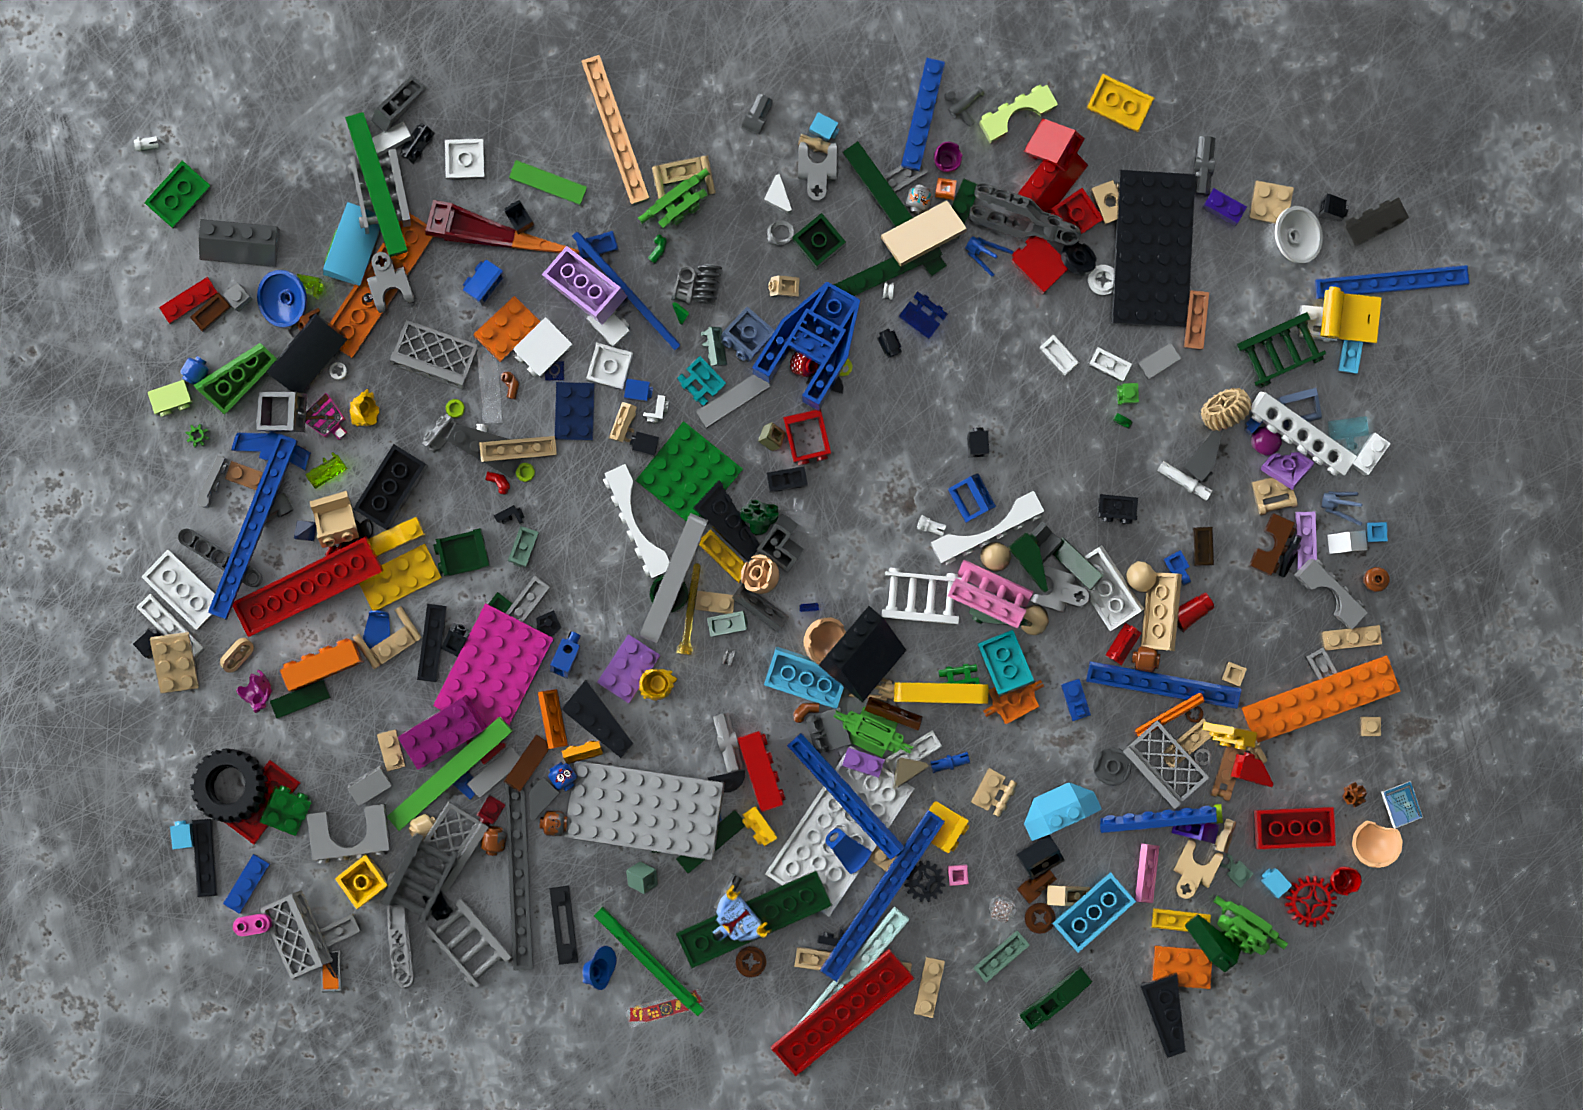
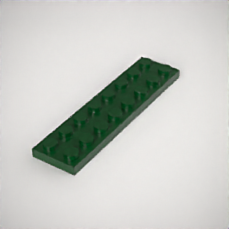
(776, 908)

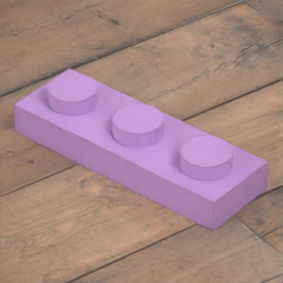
(1307, 530)

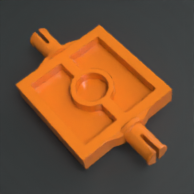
(1014, 703)

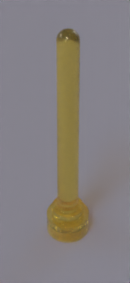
(684, 646)

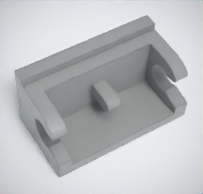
(369, 785)

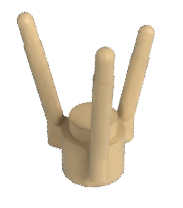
(885, 689)

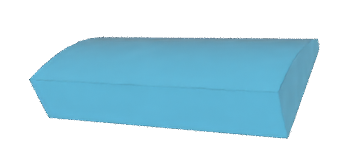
(351, 247)
(802, 678)

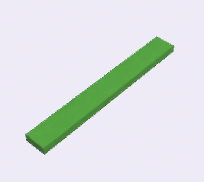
(449, 773)

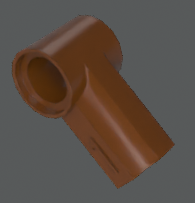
(1033, 888)

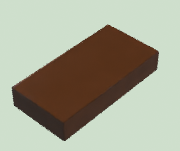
(210, 312)

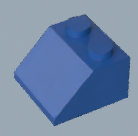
(483, 282)

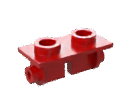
(1123, 643)

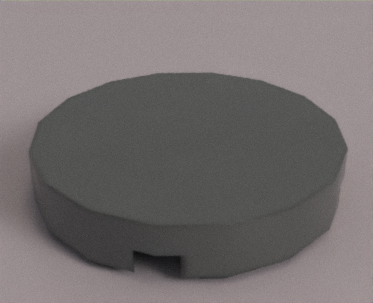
(1112, 766)

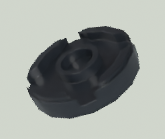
(1078, 258)

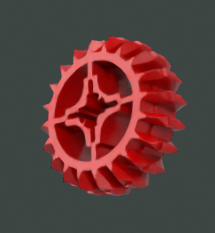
(1309, 910)

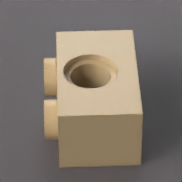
(1100, 194)

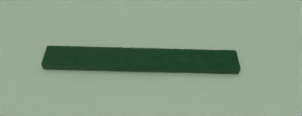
(884, 194)

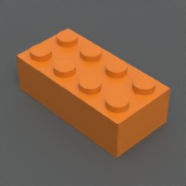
(322, 665)

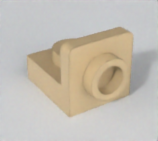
(784, 286)

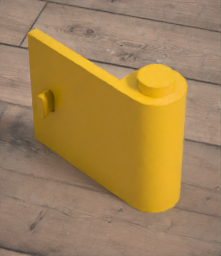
(1350, 316)

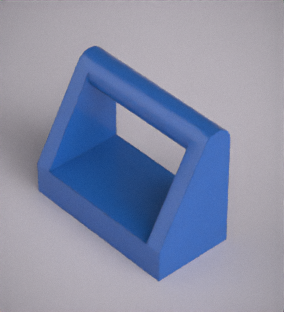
(980, 494)

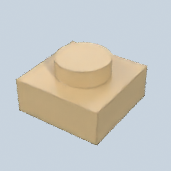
(1234, 674)
(1370, 726)

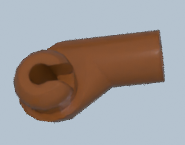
(512, 384)

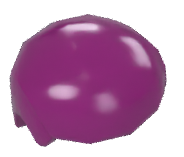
(947, 157)
(1265, 441)

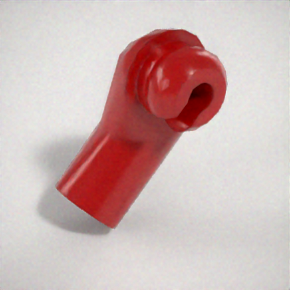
(500, 481)

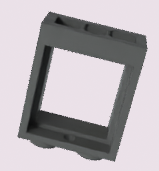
(296, 412)

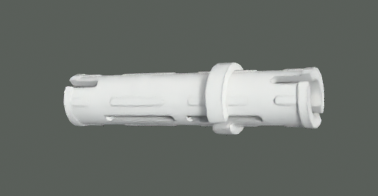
(1184, 480)

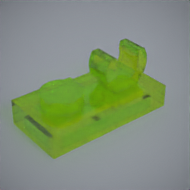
(326, 471)

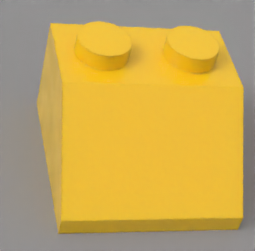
(362, 881)

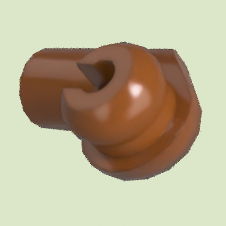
(803, 710)

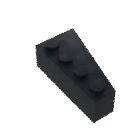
(593, 715)

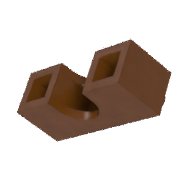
(1280, 530)

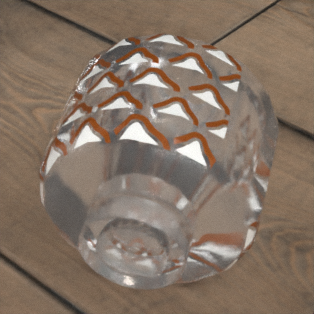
(1002, 908)

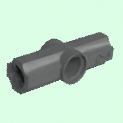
(1204, 165)

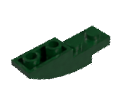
(1056, 998)

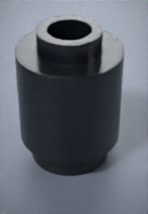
(889, 343)

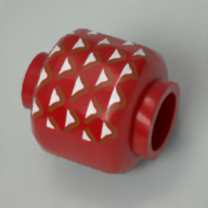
(802, 365)

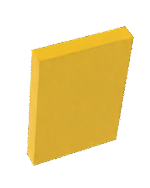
(1120, 103)

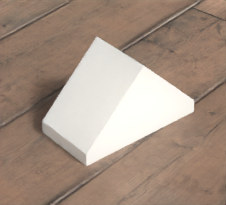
(777, 196)
(1347, 542)

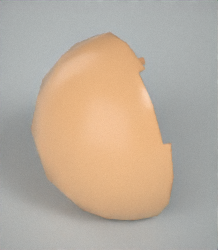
(822, 637)
(1376, 844)

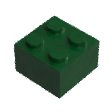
(819, 241)

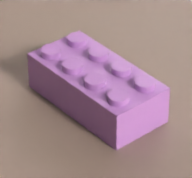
(584, 285)

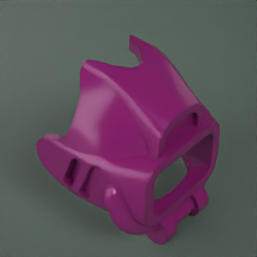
(256, 689)

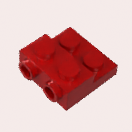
(1078, 210)

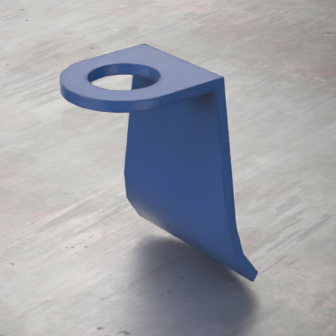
(377, 628)
(848, 851)

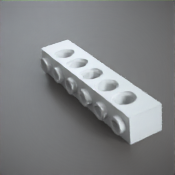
(1343, 457)

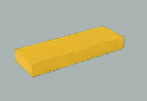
(722, 555)
(1173, 919)

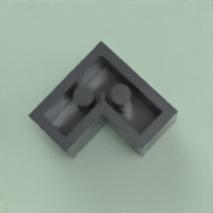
(778, 544)

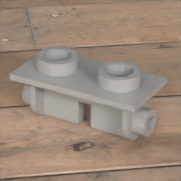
(434, 437)

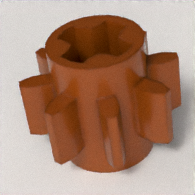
(1354, 794)

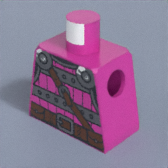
(326, 418)

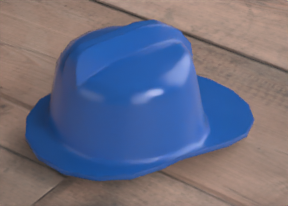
(600, 968)

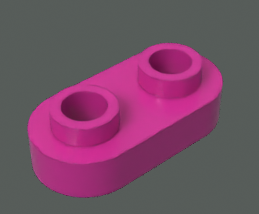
(251, 924)

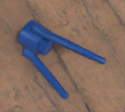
(977, 245)

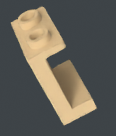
(334, 519)

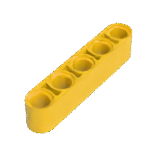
(941, 693)

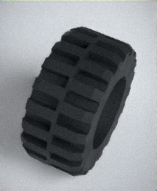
(206, 776)

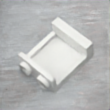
(542, 348)

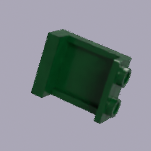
(462, 553)

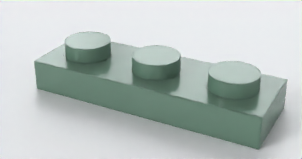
(1001, 956)

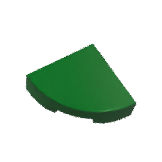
(1122, 420)

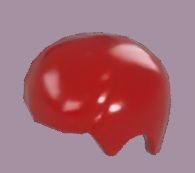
(1345, 880)

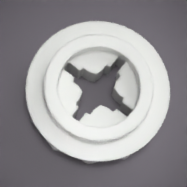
(1097, 273)

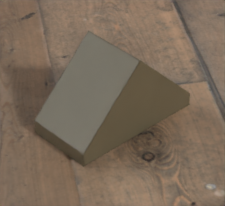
(906, 770)

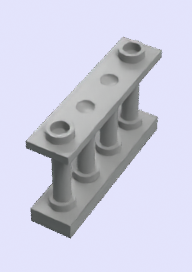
(394, 179)
(487, 939)

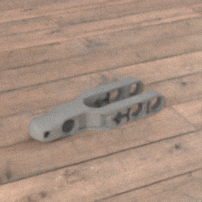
(398, 927)

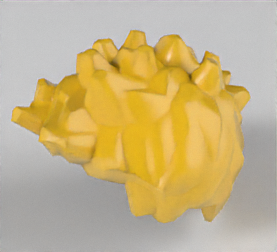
(364, 409)
(656, 684)

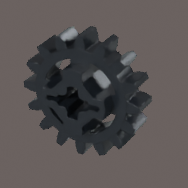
(933, 879)

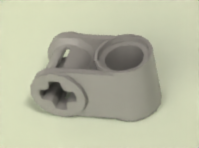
(684, 286)

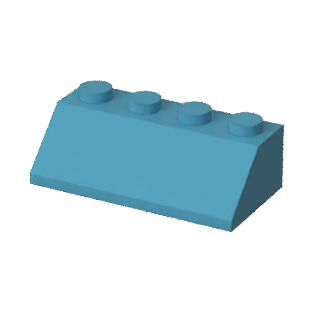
(1094, 912)

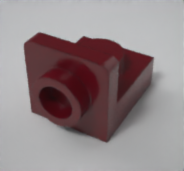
(490, 810)

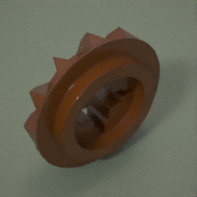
(1040, 927)
(757, 968)

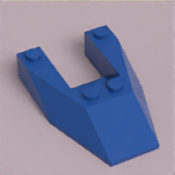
(820, 331)

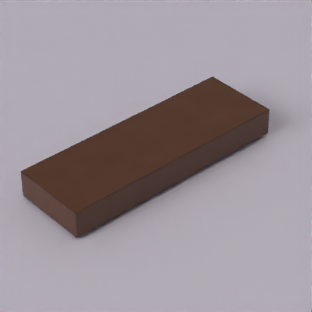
(893, 713)
(527, 763)

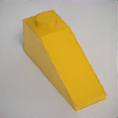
(397, 536)

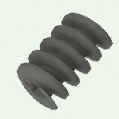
(706, 283)

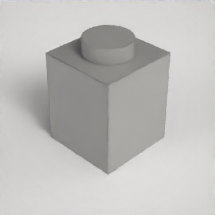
(237, 296)

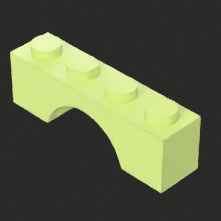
(1039, 101)

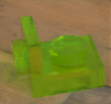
(309, 281)

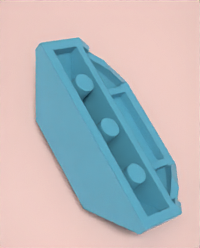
(1059, 809)

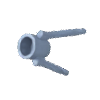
(1331, 501)

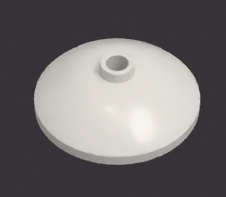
(1298, 234)

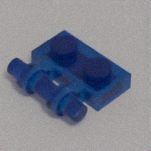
(918, 319)

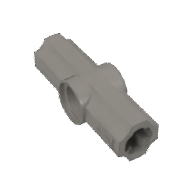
(728, 742)

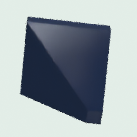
(305, 530)

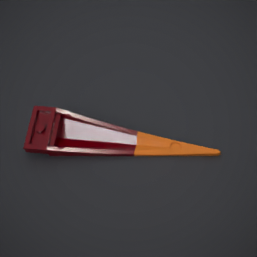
(464, 226)

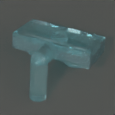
(1348, 429)

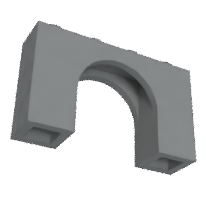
(325, 847)

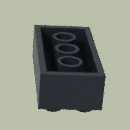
(390, 487)

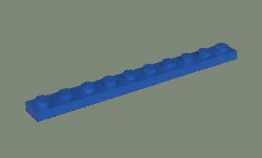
(252, 526)
(882, 896)

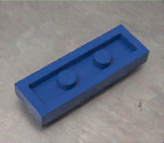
(246, 883)

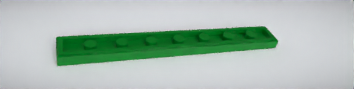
(376, 184)

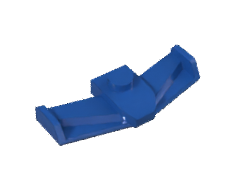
(264, 444)

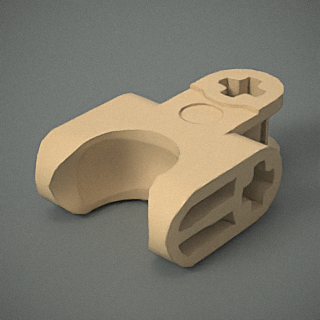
(1194, 873)

